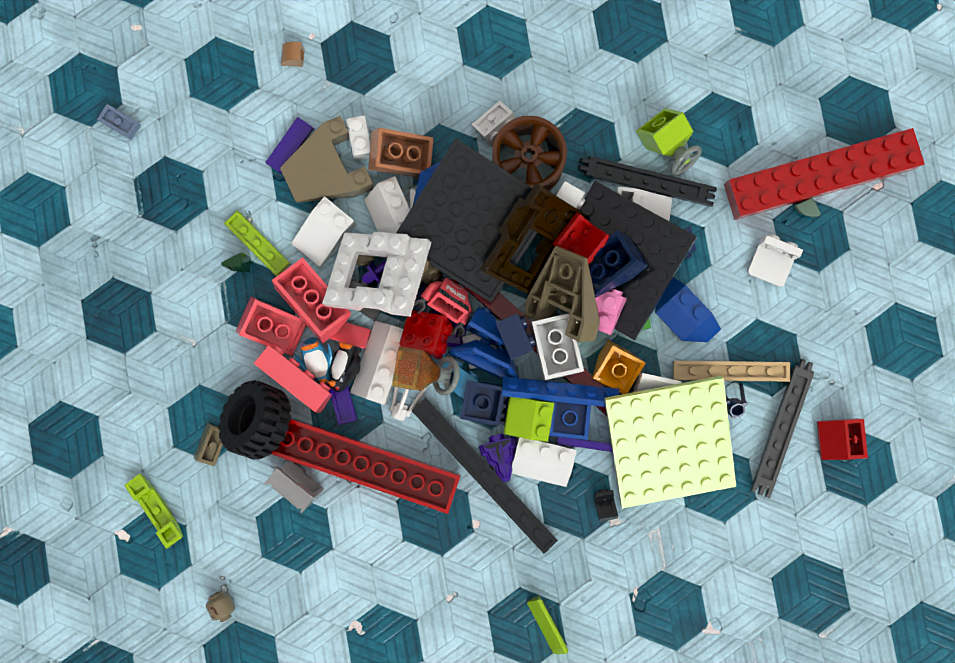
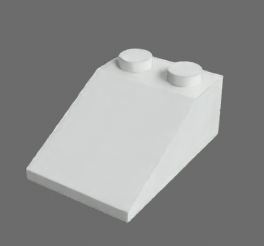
(323, 231)

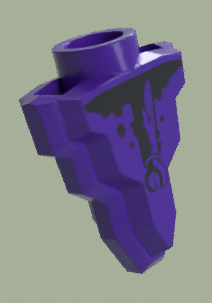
(500, 454)

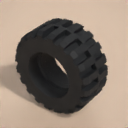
(254, 420)

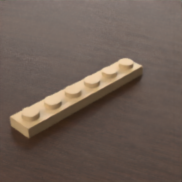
(732, 370)

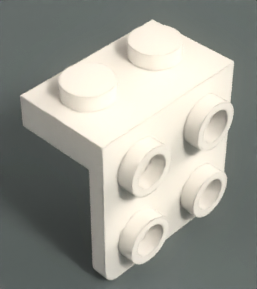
(773, 260)

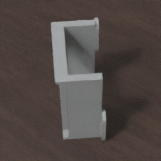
(295, 485)

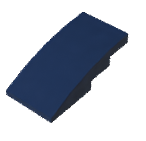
(484, 403)

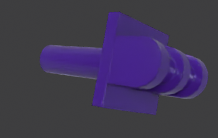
(374, 272)

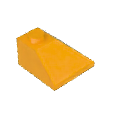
(617, 367)

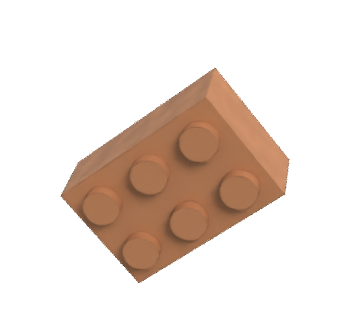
(399, 152)

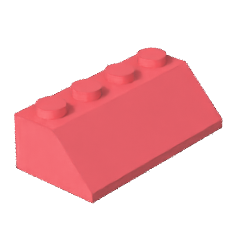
(305, 294)
(294, 379)

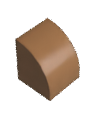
(292, 54)

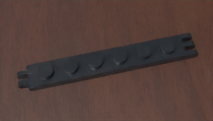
(647, 180)

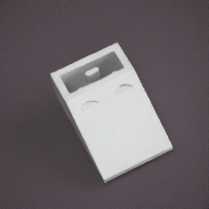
(653, 202)

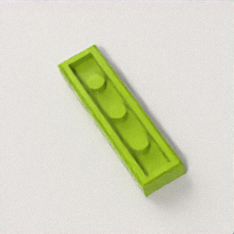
(257, 243)

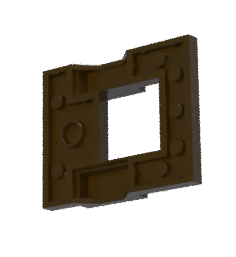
(542, 213)

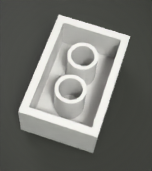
(556, 351)

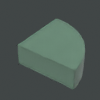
(808, 208)

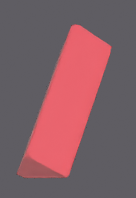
(353, 335)

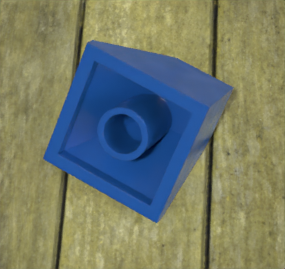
(484, 326)

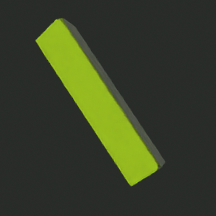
(547, 626)

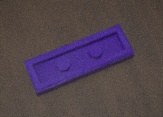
(289, 144)
(584, 444)

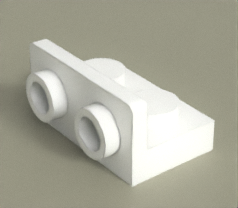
(492, 121)

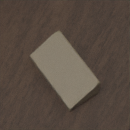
(209, 445)

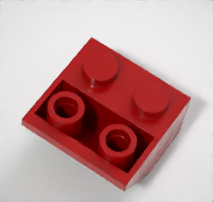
(842, 439)

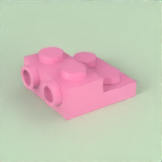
(609, 309)

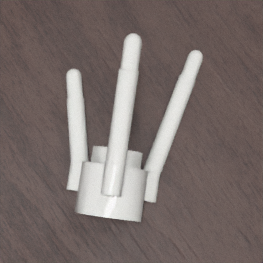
(400, 410)

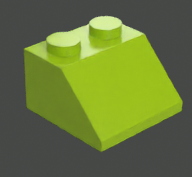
(529, 418)

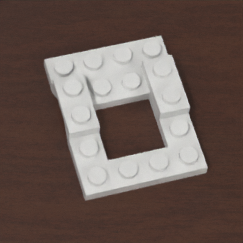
(399, 279)

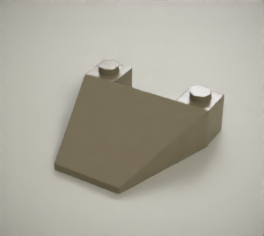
(318, 171)
(566, 285)

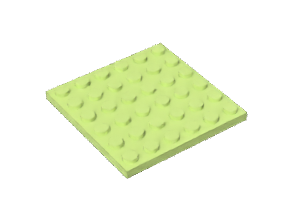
(671, 441)

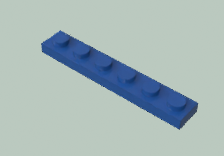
(556, 391)

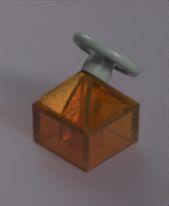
(417, 370)

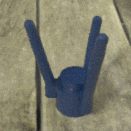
(735, 406)

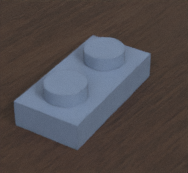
(119, 122)

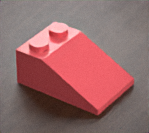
(270, 326)

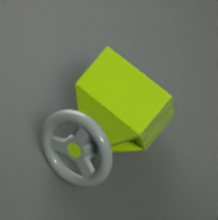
(668, 135)

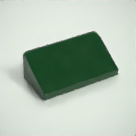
(238, 263)

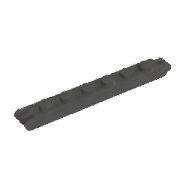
(783, 428)

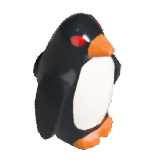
(344, 366)

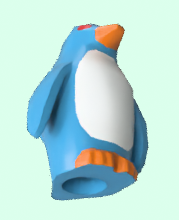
(316, 359)

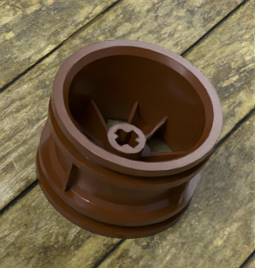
(540, 130)

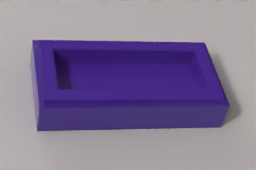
(343, 406)

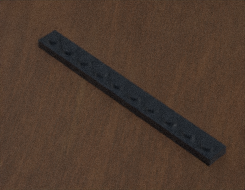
(484, 476)

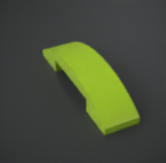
(156, 510)

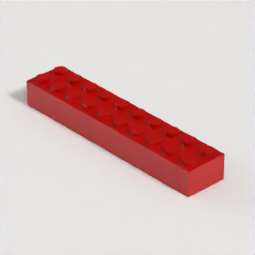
(824, 174)
(368, 465)

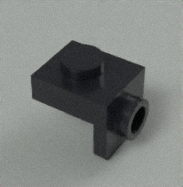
(605, 505)

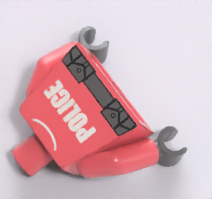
(448, 300)

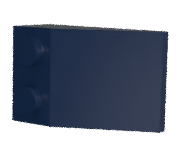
(615, 263)

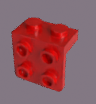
(581, 238)
(426, 333)

